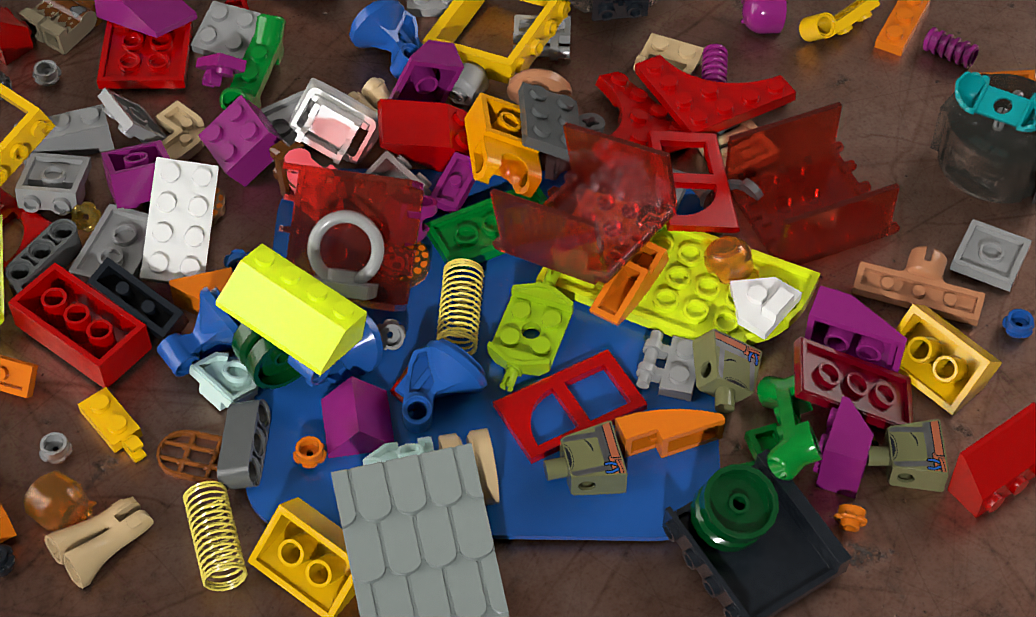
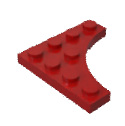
(710, 105)
(636, 110)

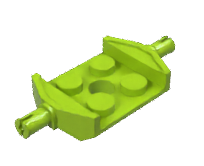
(531, 307)

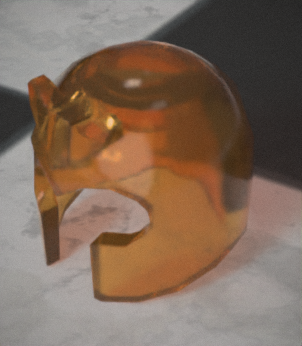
(57, 501)

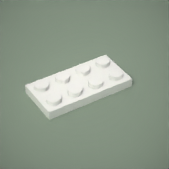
(178, 220)

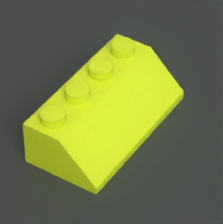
(292, 309)

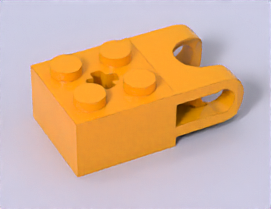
(497, 146)

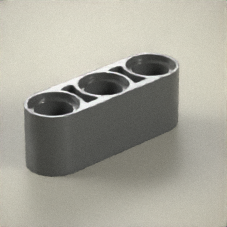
(56, 244)
(244, 444)

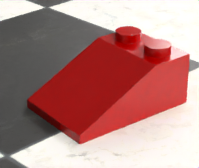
(422, 131)

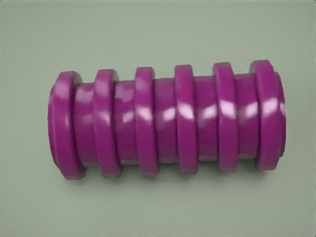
(950, 47)
(715, 63)

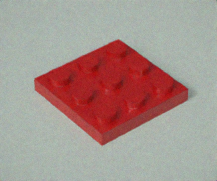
(142, 61)

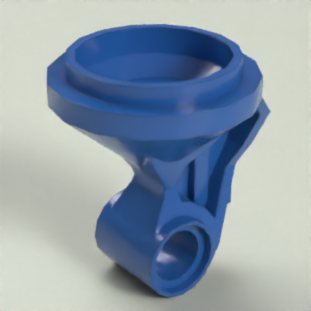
(387, 27)
(211, 334)
(357, 361)
(436, 372)

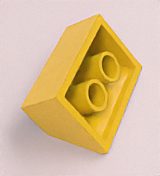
(943, 359)
(306, 557)

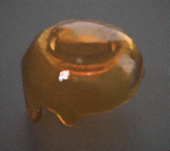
(729, 259)

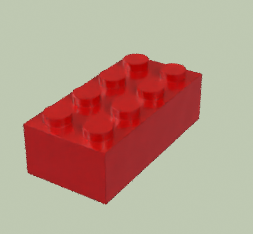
(80, 325)

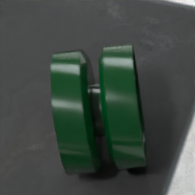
(263, 360)
(734, 508)

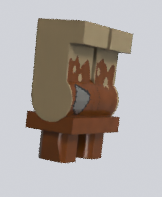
(61, 21)

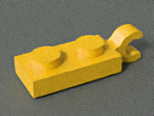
(113, 423)

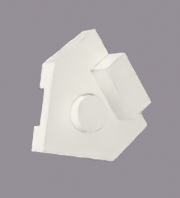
(762, 303)

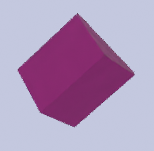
(356, 418)

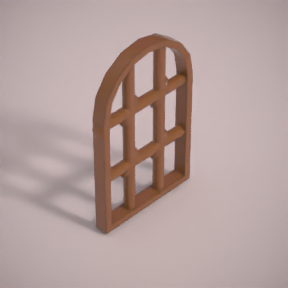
(168, 440)

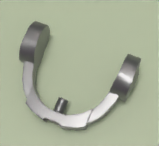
(747, 186)

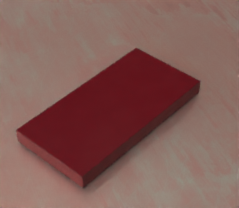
(828, 375)

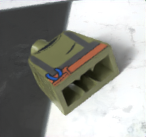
(725, 368)
(913, 456)
(590, 462)

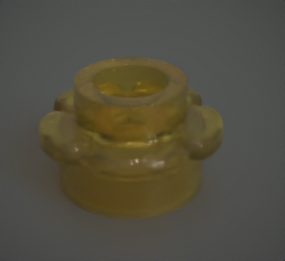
(78, 216)

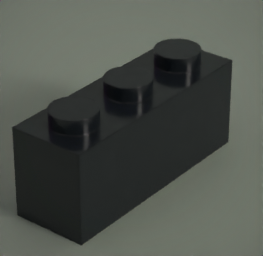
(138, 299)

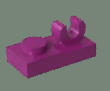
(218, 66)
(454, 184)

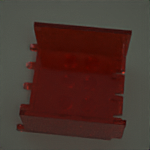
(809, 192)
(598, 216)
(348, 246)

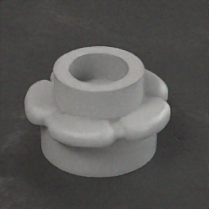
(46, 72)
(398, 332)
(55, 441)

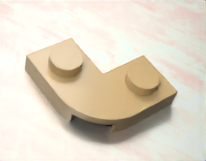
(184, 130)

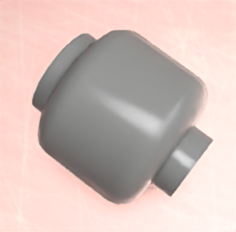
(469, 84)

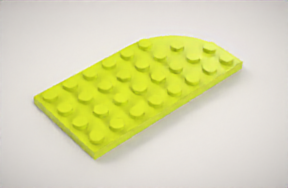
(689, 299)

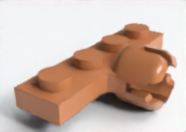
(920, 285)

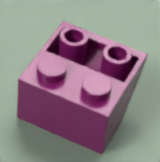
(843, 450)

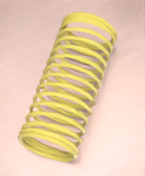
(460, 332)
(223, 565)

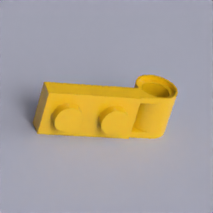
(826, 25)

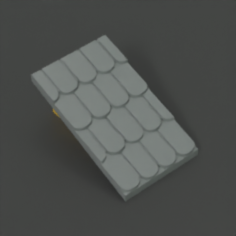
(420, 537)

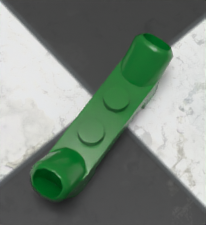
(261, 56)
(798, 441)

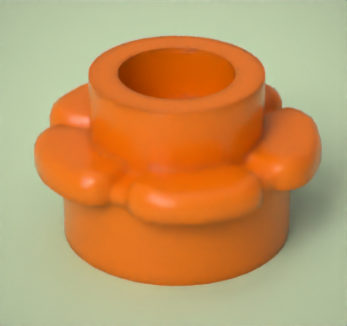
(309, 445)
(850, 517)

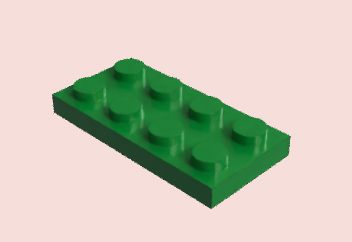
(470, 231)

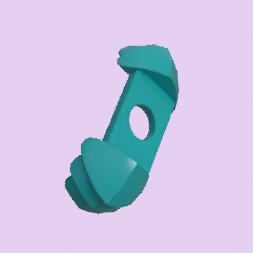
(979, 97)

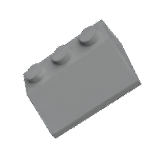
(77, 133)

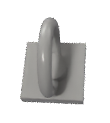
(347, 282)

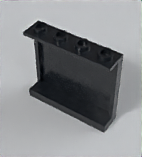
(776, 569)

